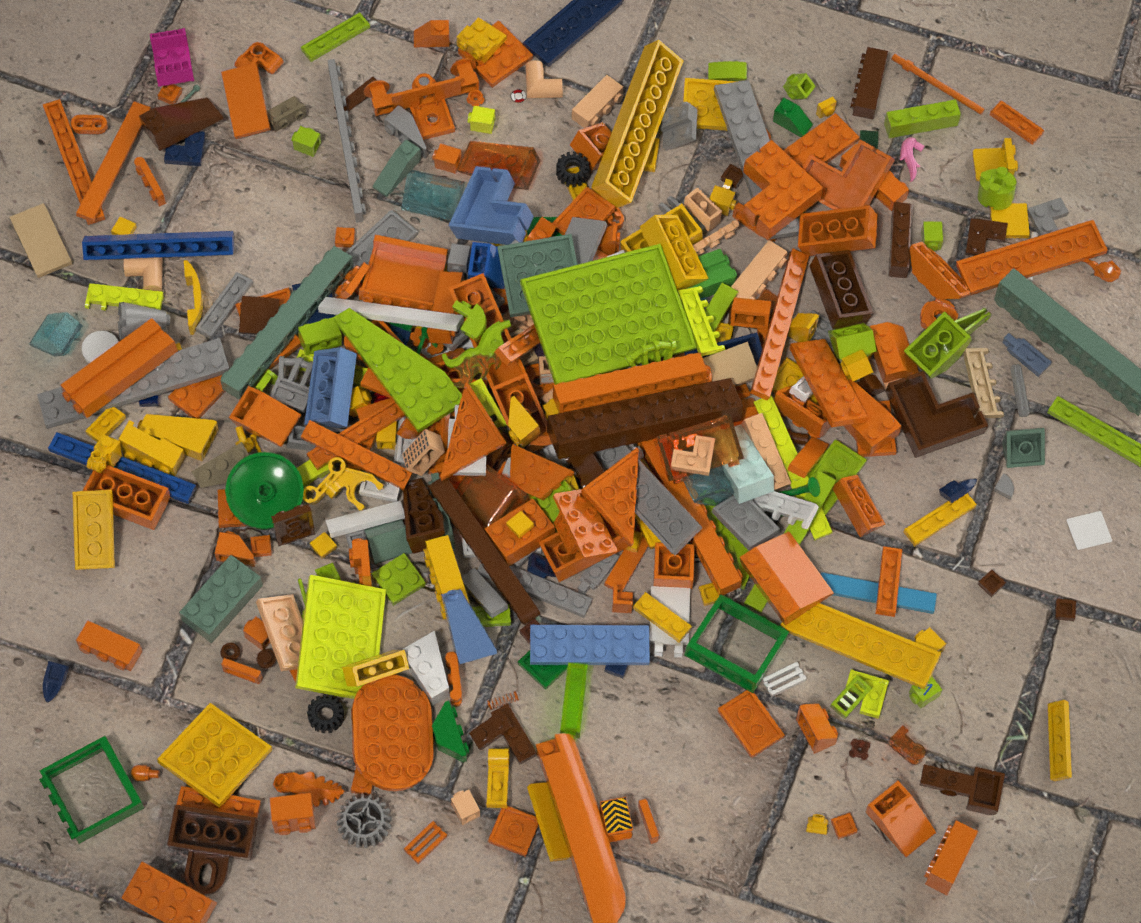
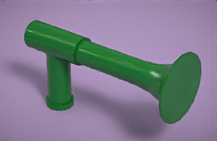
(812, 487)

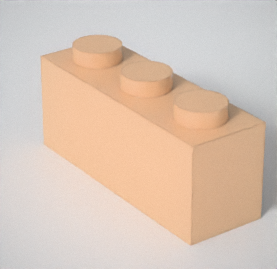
(598, 102)

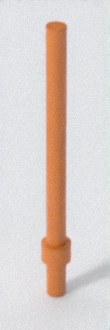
(908, 66)

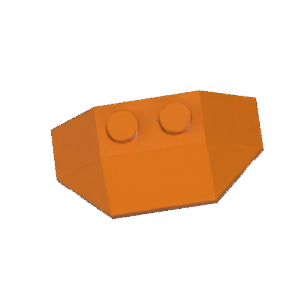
(936, 274)

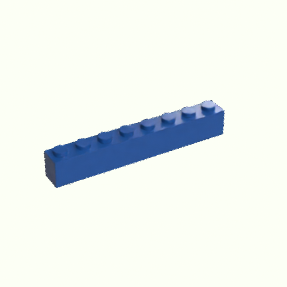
(158, 245)

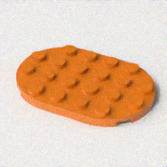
(392, 733)

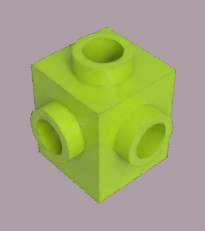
(798, 86)

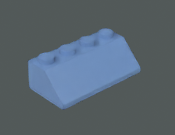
(331, 387)

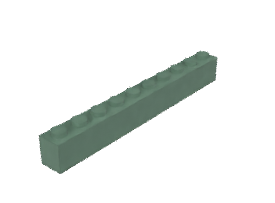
(285, 324)

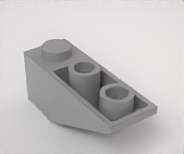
(403, 126)

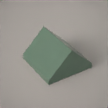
(1024, 447)
(387, 541)

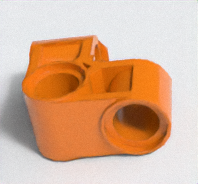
(267, 59)

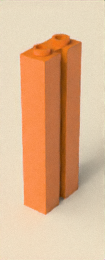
(118, 368)

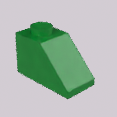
(792, 118)

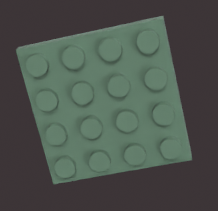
(531, 259)

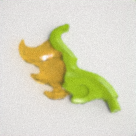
(480, 358)

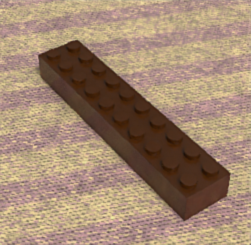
(641, 418)

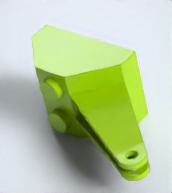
(944, 342)

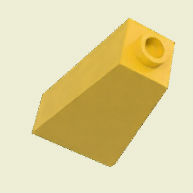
(187, 433)

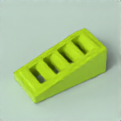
(834, 705)

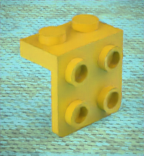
(992, 158)

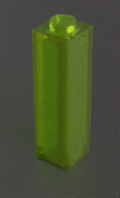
(574, 699)

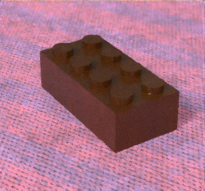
(840, 289)

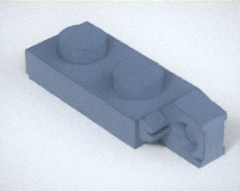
(1026, 354)

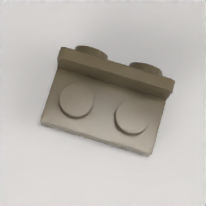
(286, 113)

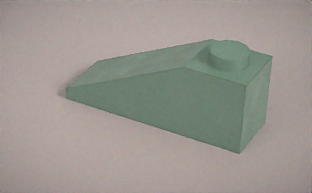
(397, 168)

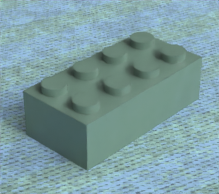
(221, 598)

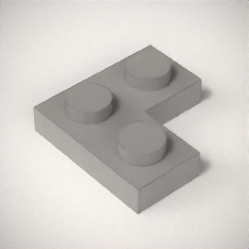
(1044, 214)

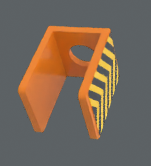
(616, 819)

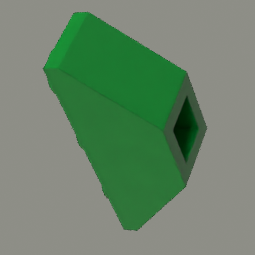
(448, 733)

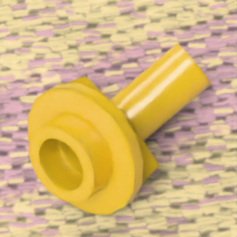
(247, 442)

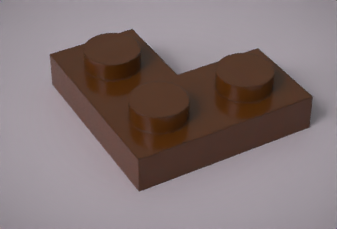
(984, 230)

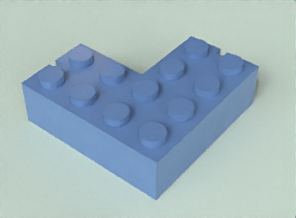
(486, 213)

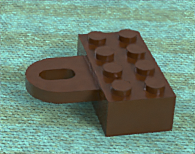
(211, 840)

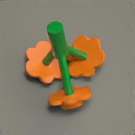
(420, 339)

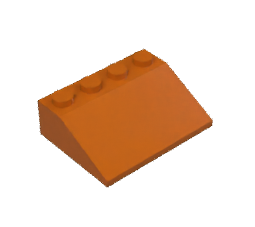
(785, 577)

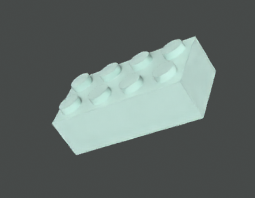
(752, 475)

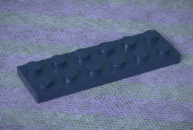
(568, 28)

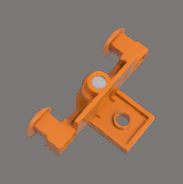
(426, 98)

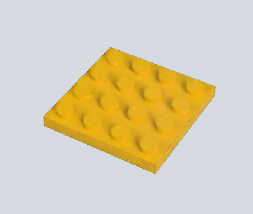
(214, 754)

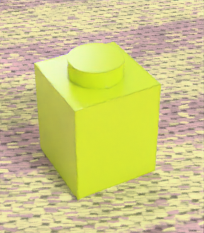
(481, 119)

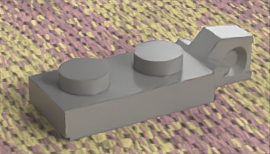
(595, 574)

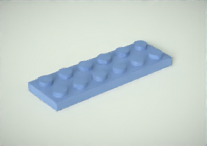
(589, 644)

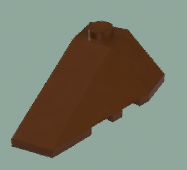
(422, 516)

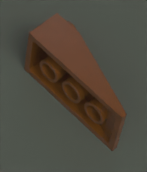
(178, 121)

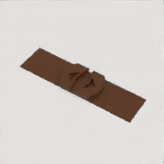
(357, 96)

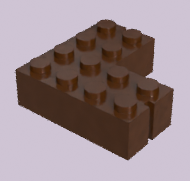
(930, 424)

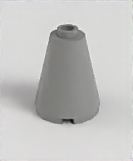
(133, 316)

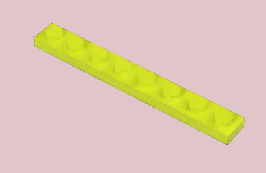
(787, 452)

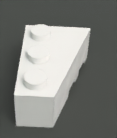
(427, 667)

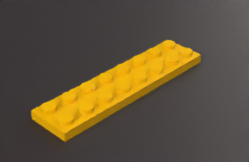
(866, 644)

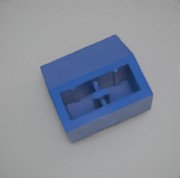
(486, 260)

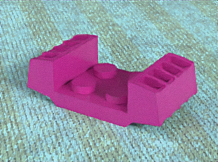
(171, 57)

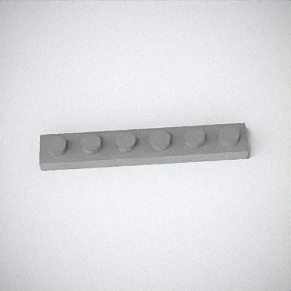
(549, 592)

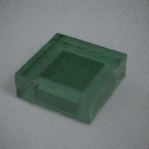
(869, 137)

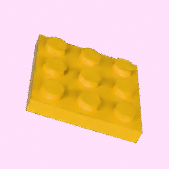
(702, 96)

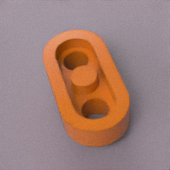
(89, 124)

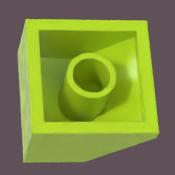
(852, 339)

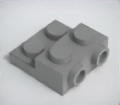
(679, 125)

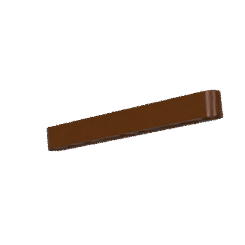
(484, 550)

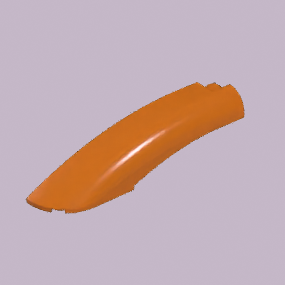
(506, 380)
(582, 828)

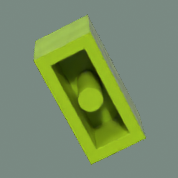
(319, 336)

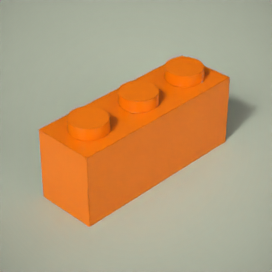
(108, 646)

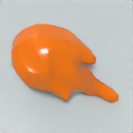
(1105, 270)

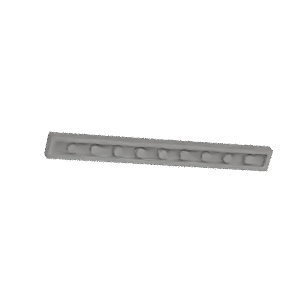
(348, 147)

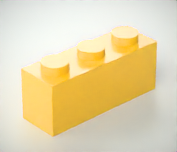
(375, 667)

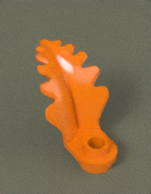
(307, 783)

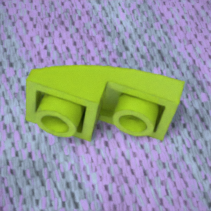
(727, 71)

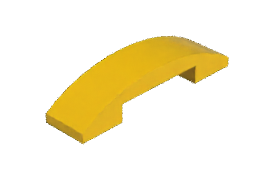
(194, 315)

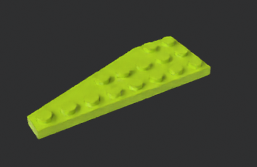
(412, 381)

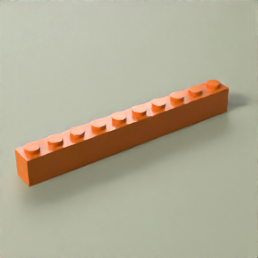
(707, 545)

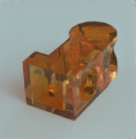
(906, 747)

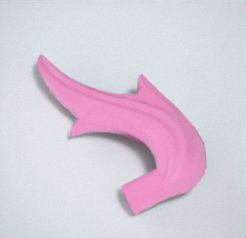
(907, 154)

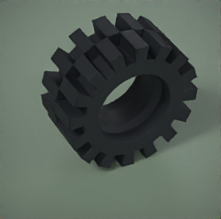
(572, 178)
(325, 725)

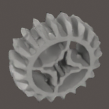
(348, 815)

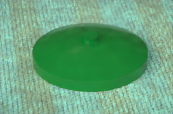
(262, 487)

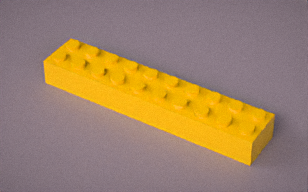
(637, 124)

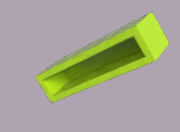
(922, 118)

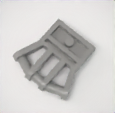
(288, 391)

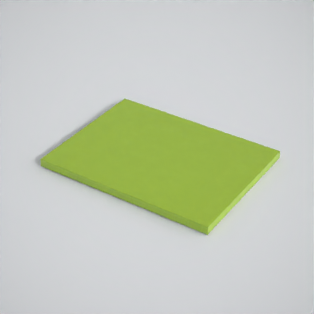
(604, 311)

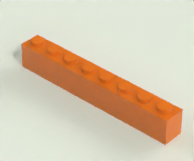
(630, 383)

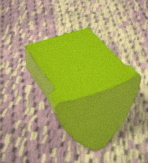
(269, 377)

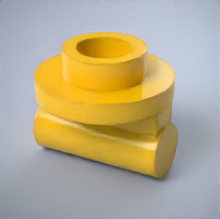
(817, 824)

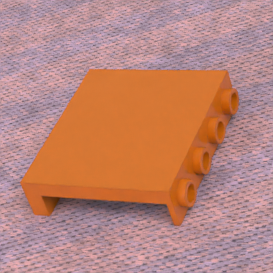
(403, 273)

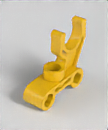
(339, 479)

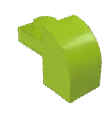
(476, 320)

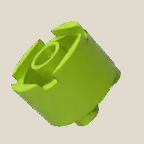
(996, 188)

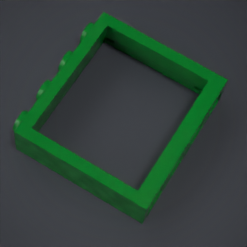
(723, 666)
(74, 759)

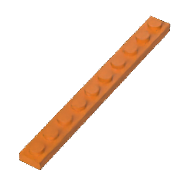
(779, 324)

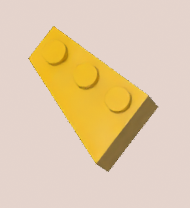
(151, 451)

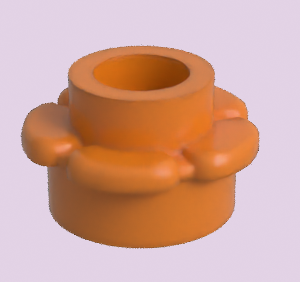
(475, 94)

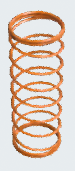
(516, 697)

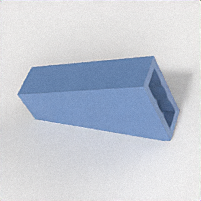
(466, 630)

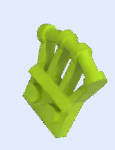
(654, 346)

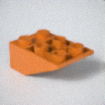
(264, 416)
(900, 819)

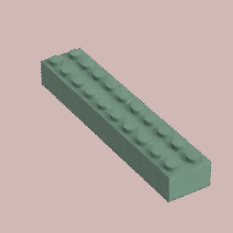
(1071, 339)

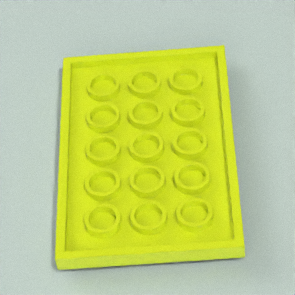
(338, 629)

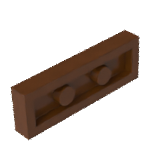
(516, 737)

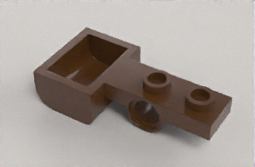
(981, 788)

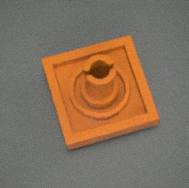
(352, 281)

